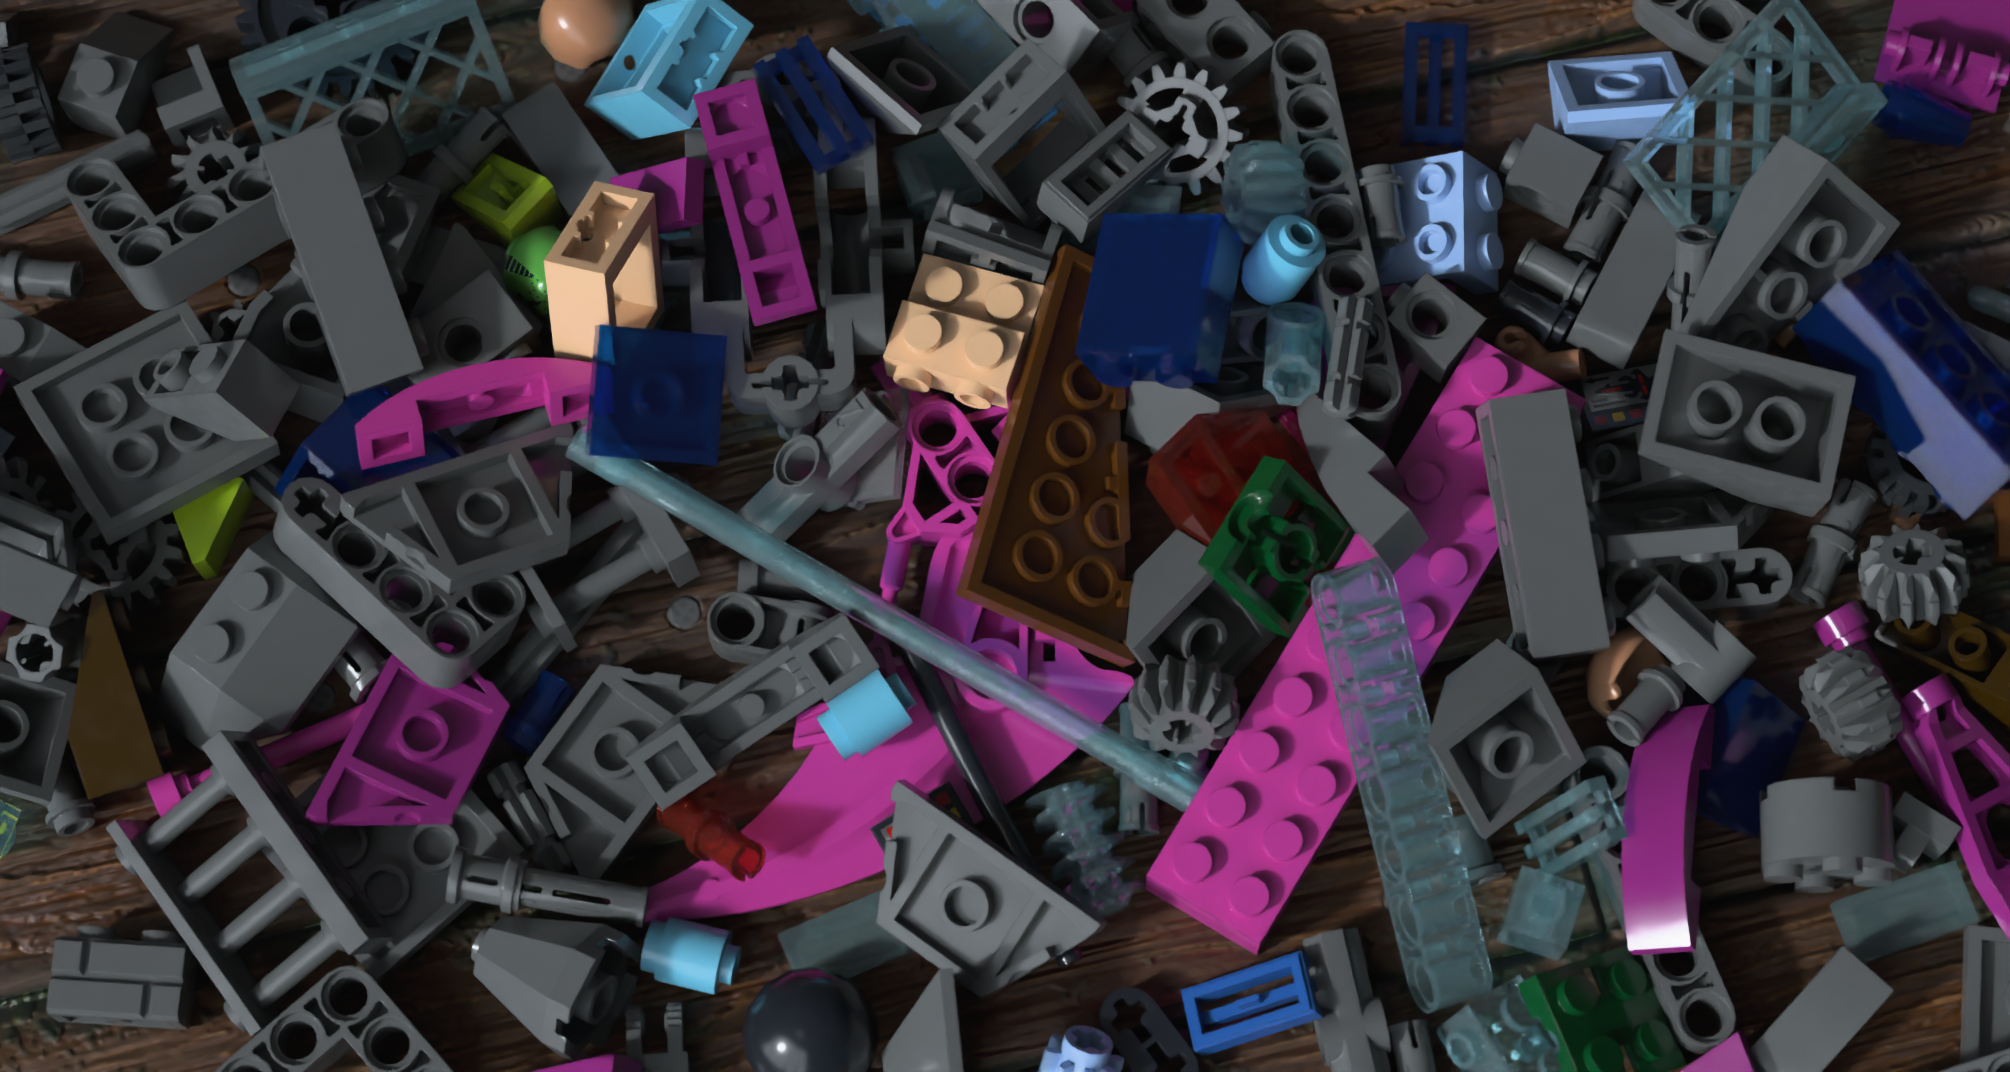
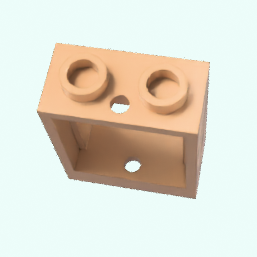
(607, 278)

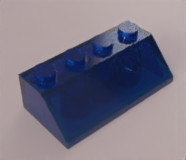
(1918, 378)

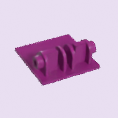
(1949, 49)

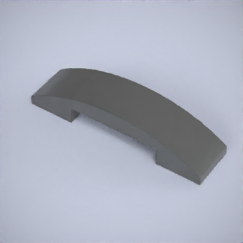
(750, 706)

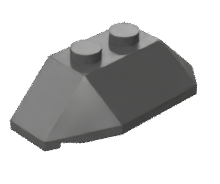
(254, 650)

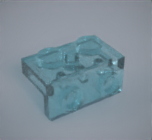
(1500, 1035)

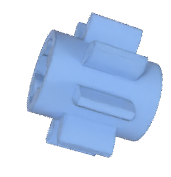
(1080, 1051)

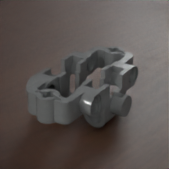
(848, 275)

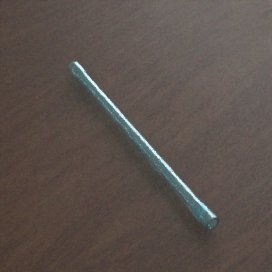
(1145, 767)

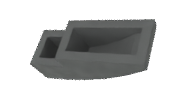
(1361, 484)
(1821, 1017)

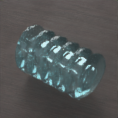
(1084, 846)

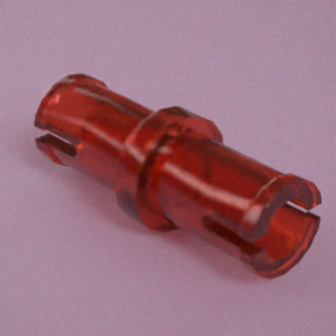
(713, 837)

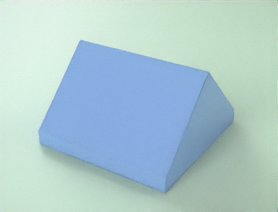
(1613, 96)

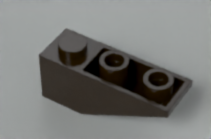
(1963, 648)
(111, 717)

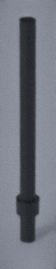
(972, 767)

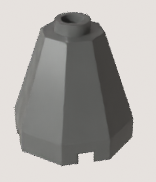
(559, 978)

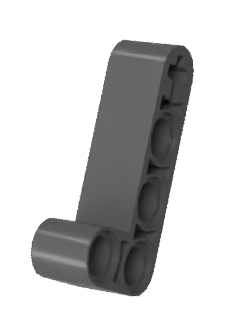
(318, 535)

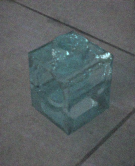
(1540, 913)

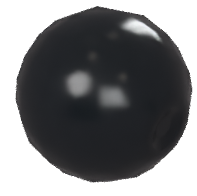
(810, 1024)

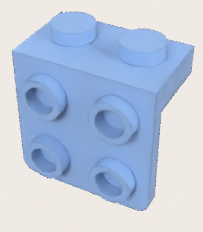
(1448, 224)

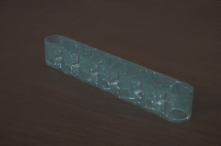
(1401, 784)

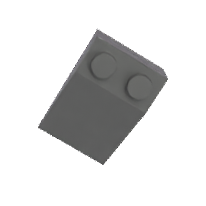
(1747, 421)

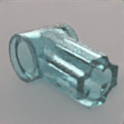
(1293, 351)

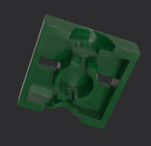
(1278, 548)
(1598, 1026)

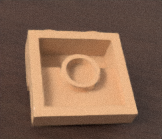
(963, 332)

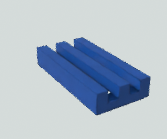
(1258, 1027)

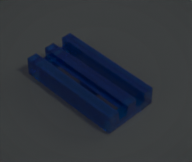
(787, 61)
(1432, 133)

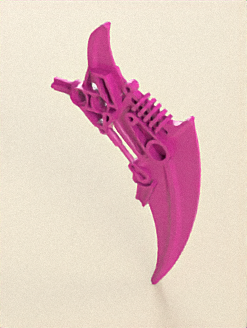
(823, 817)

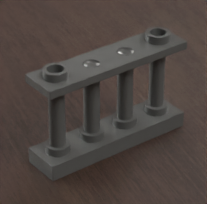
(657, 550)
(310, 873)

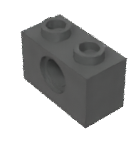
(1081, 30)
(481, 312)

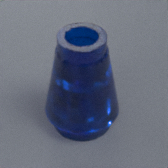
(1921, 115)

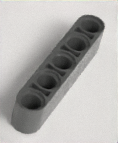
(1675, 993)

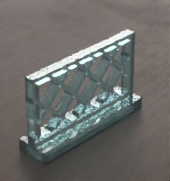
(358, 35)
(1824, 130)

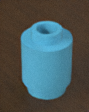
(1282, 259)
(867, 714)
(690, 955)

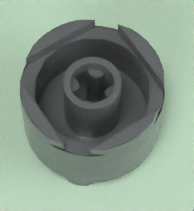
(1827, 834)

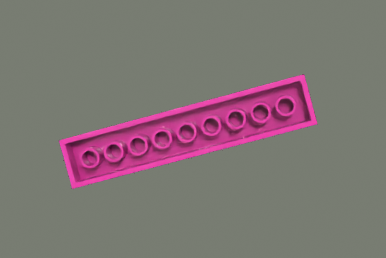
(1289, 760)

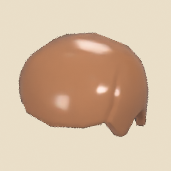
(584, 29)
(1615, 670)

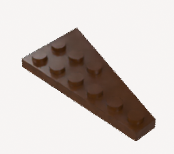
(1058, 489)

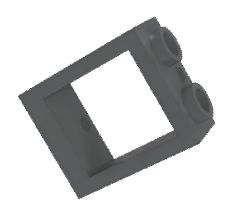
(1004, 111)
(36, 561)

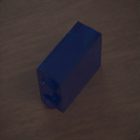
(1159, 299)

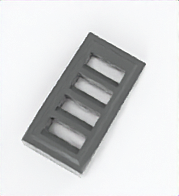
(1075, 203)

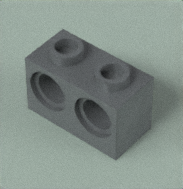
(1200, 34)

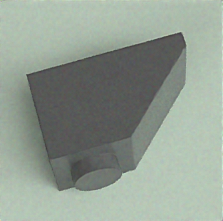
(115, 74)

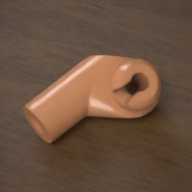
(1557, 366)

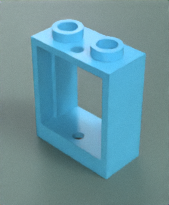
(676, 53)

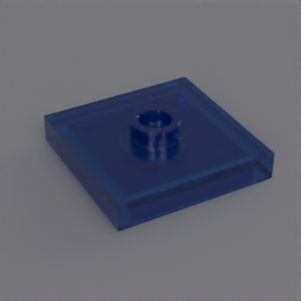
(655, 395)

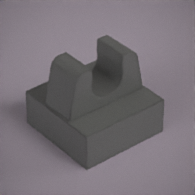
(1919, 831)

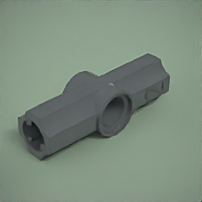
(822, 468)
(1353, 1023)

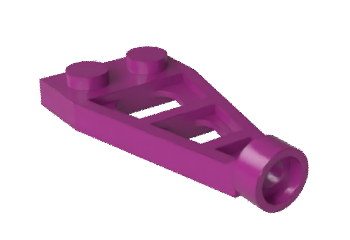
(1939, 743)

